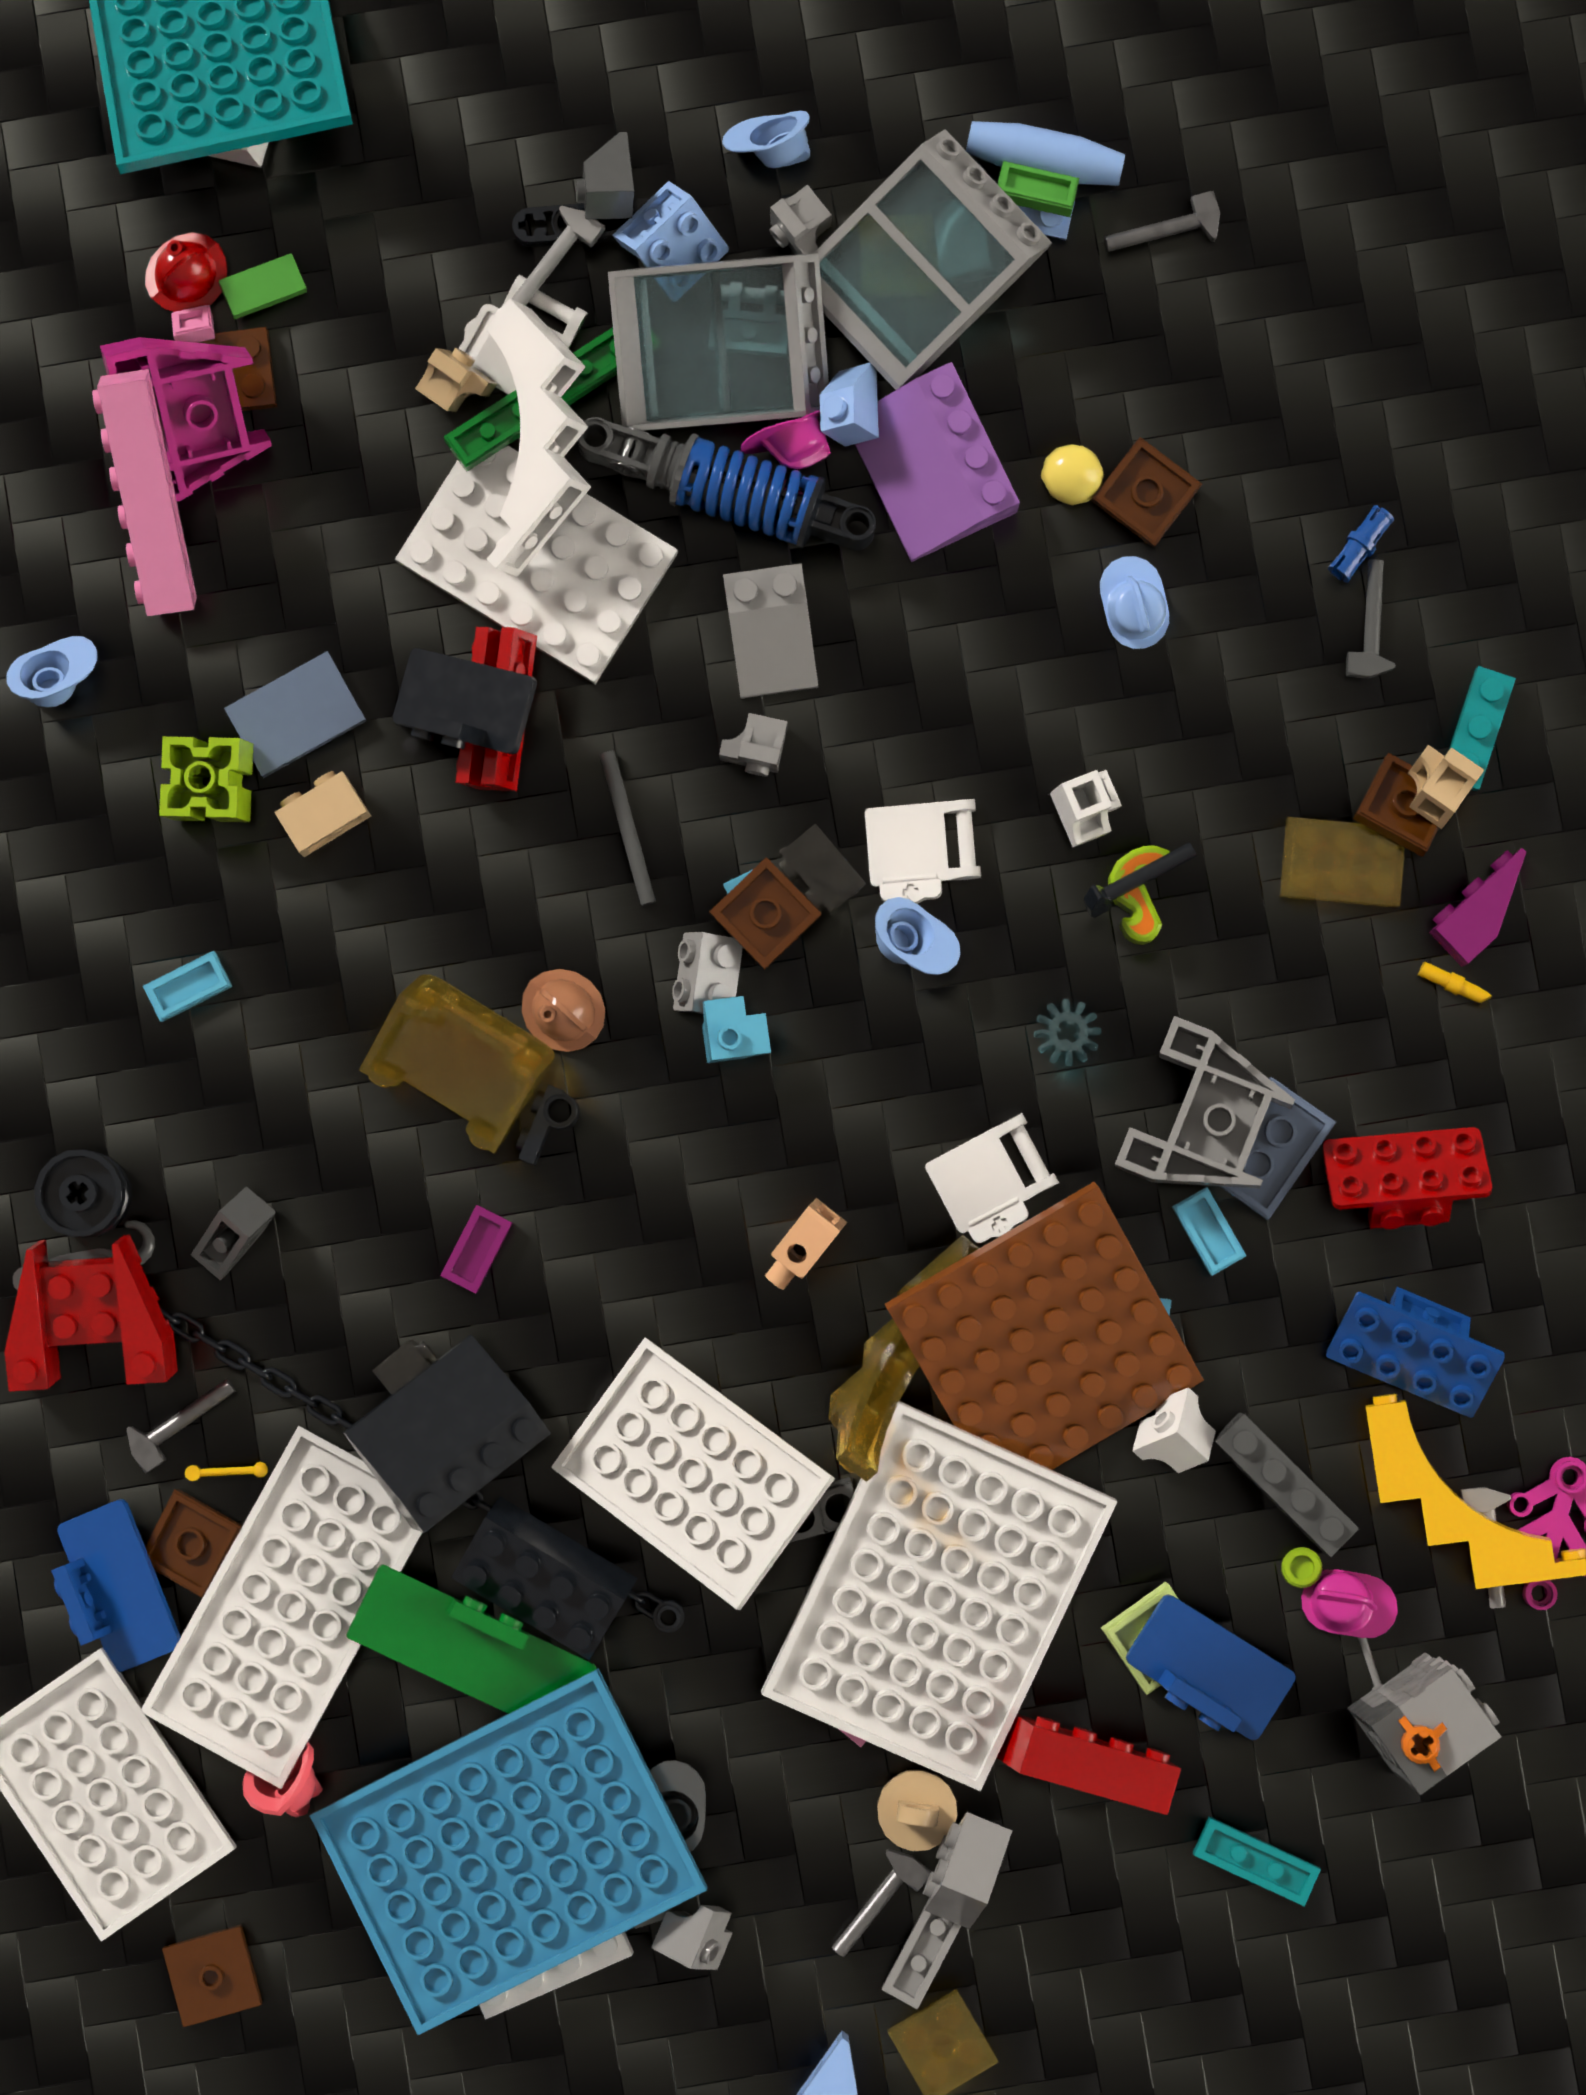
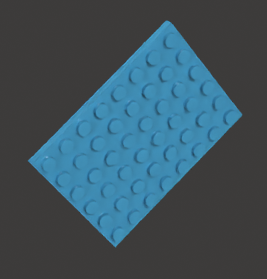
(508, 1851)

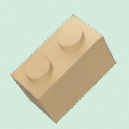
(321, 812)

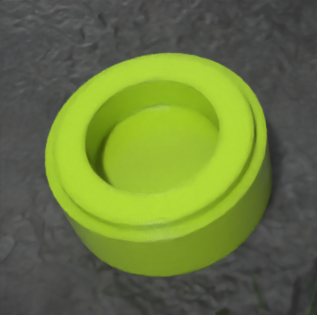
(1301, 1567)

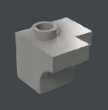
(799, 221)
(757, 746)
(694, 1939)

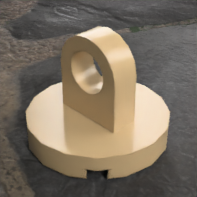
(916, 1809)

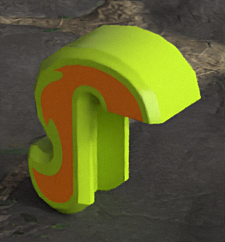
(1143, 921)

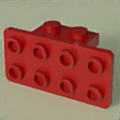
(1407, 1174)

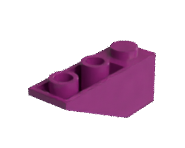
(1479, 916)

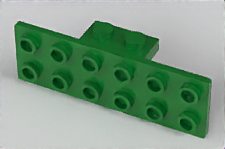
(460, 1642)

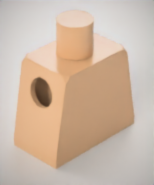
(814, 1232)

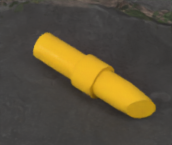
(1453, 983)

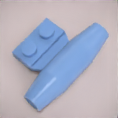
(1049, 152)

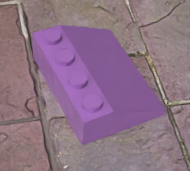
(936, 464)

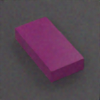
(476, 1249)

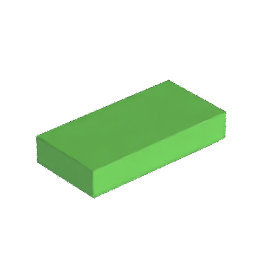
(1038, 188)
(262, 286)

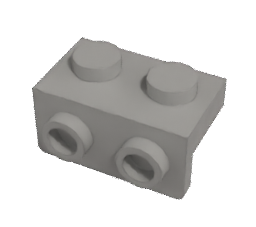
(706, 970)

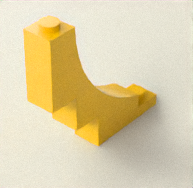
(1496, 1551)

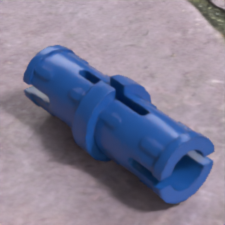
(1361, 543)

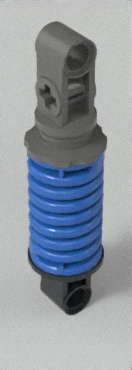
(730, 487)

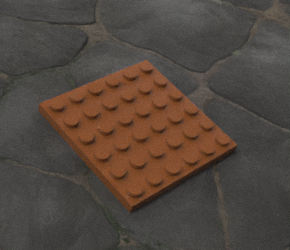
(1047, 1334)

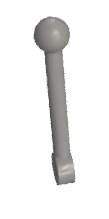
(1370, 1663)

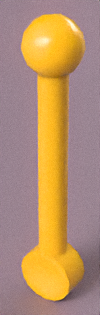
(194, 1472)

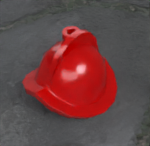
(186, 272)

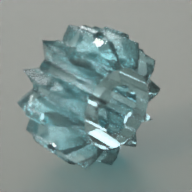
(1065, 1046)

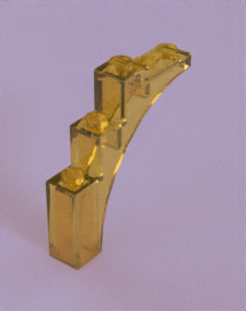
(868, 1399)

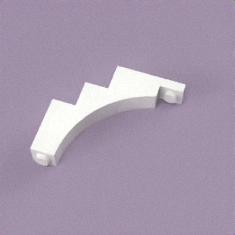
(543, 481)

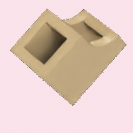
(452, 379)
(1442, 783)

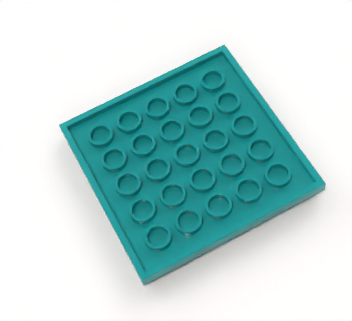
(215, 75)

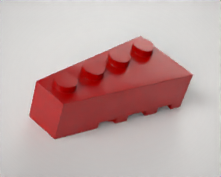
(1090, 1764)

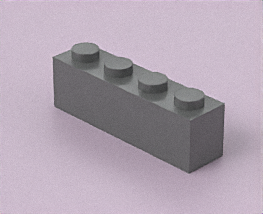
(1285, 1484)

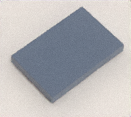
(295, 714)
(1282, 1152)

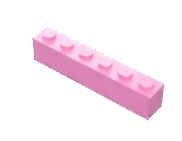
(146, 492)

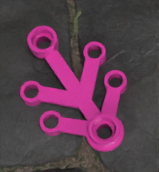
(1555, 1523)

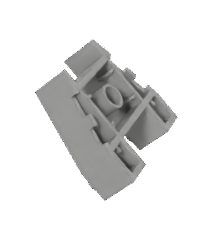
(1215, 1119)

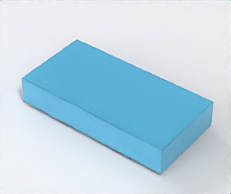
(187, 986)
(1209, 1231)

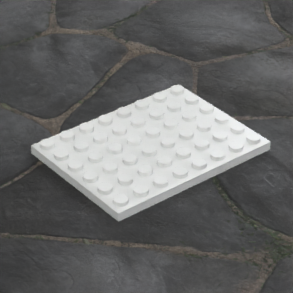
(939, 1597)

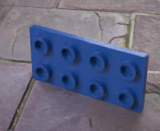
(1417, 1349)

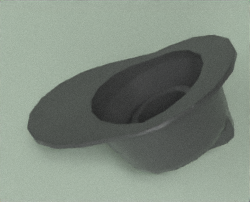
(684, 1796)

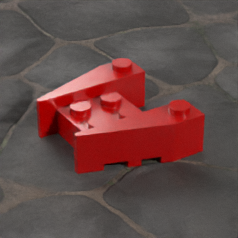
(86, 1305)

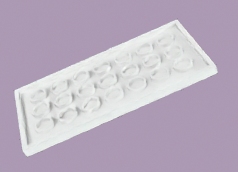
(278, 1611)

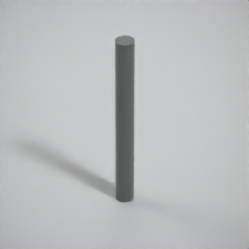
(627, 828)

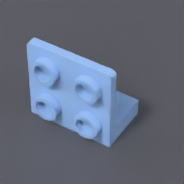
(671, 231)

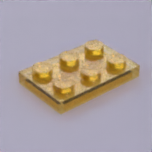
(1340, 863)

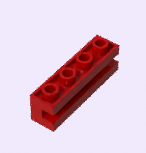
(481, 766)

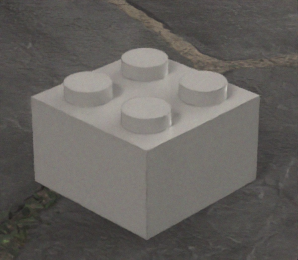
(966, 1869)

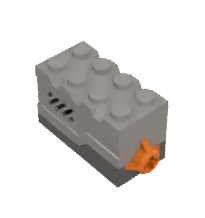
(1426, 1722)

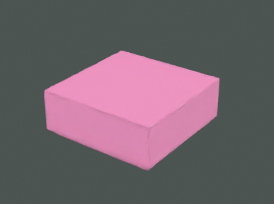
(193, 324)

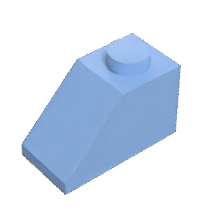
(850, 406)
(834, 2072)

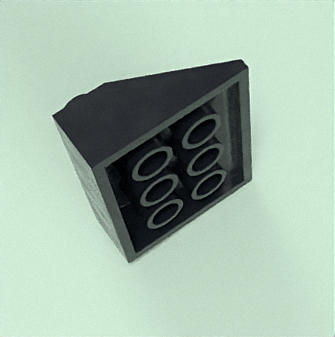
(446, 1434)

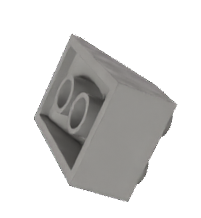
(770, 630)

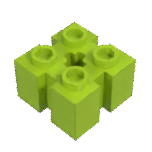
(192, 761)

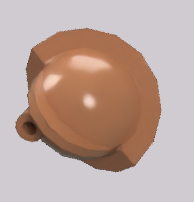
(563, 1010)

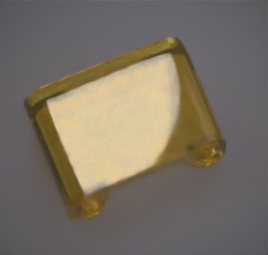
(459, 1057)

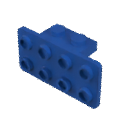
(113, 1587)
(1210, 1669)

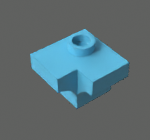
(732, 1033)

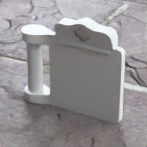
(487, 353)
(911, 848)
(983, 1185)

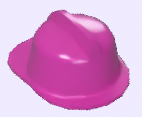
(792, 442)
(1350, 1604)

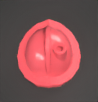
(293, 1797)

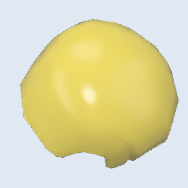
(1072, 474)

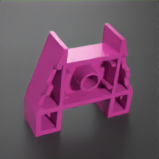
(194, 405)

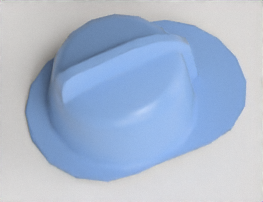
(773, 138)
(1134, 602)
(53, 671)
(915, 937)

